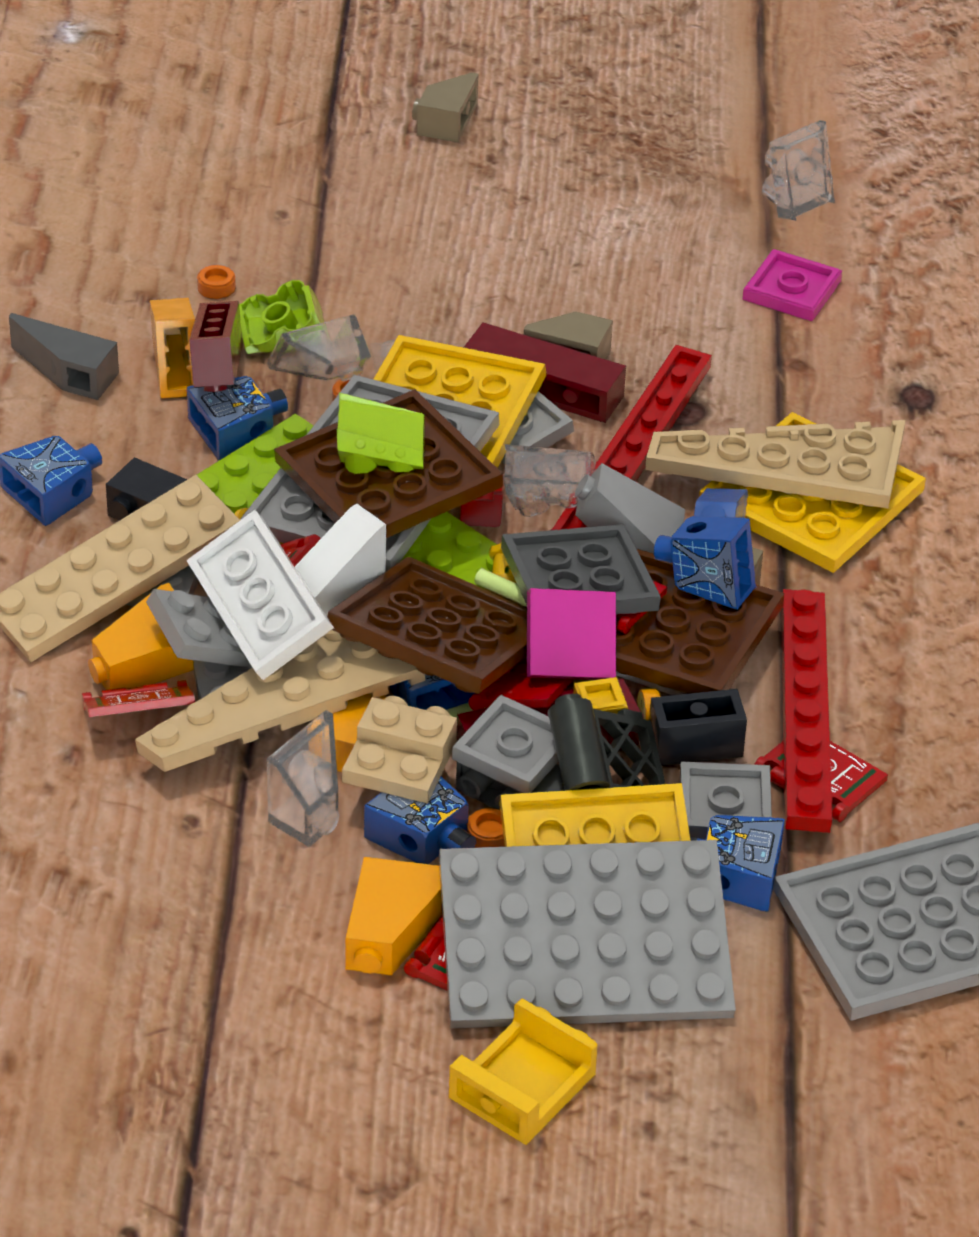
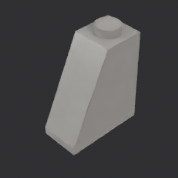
(615, 499)

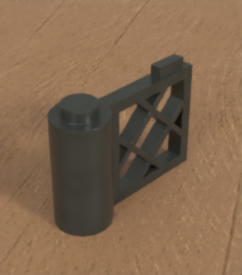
(586, 754)

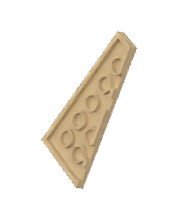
(794, 459)
(296, 693)

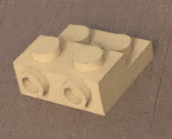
(401, 749)

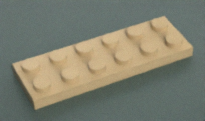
(112, 568)

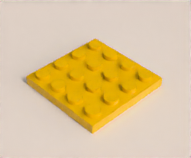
(469, 378)
(822, 528)
(595, 816)

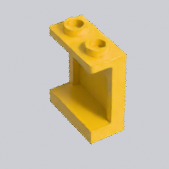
(525, 1072)

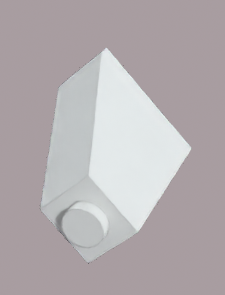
(345, 558)

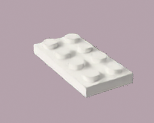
(259, 594)

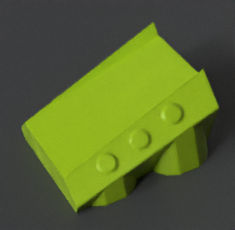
(268, 317)
(379, 435)

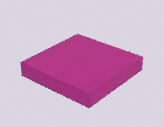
(792, 285)
(571, 634)

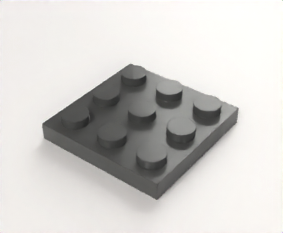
(585, 561)

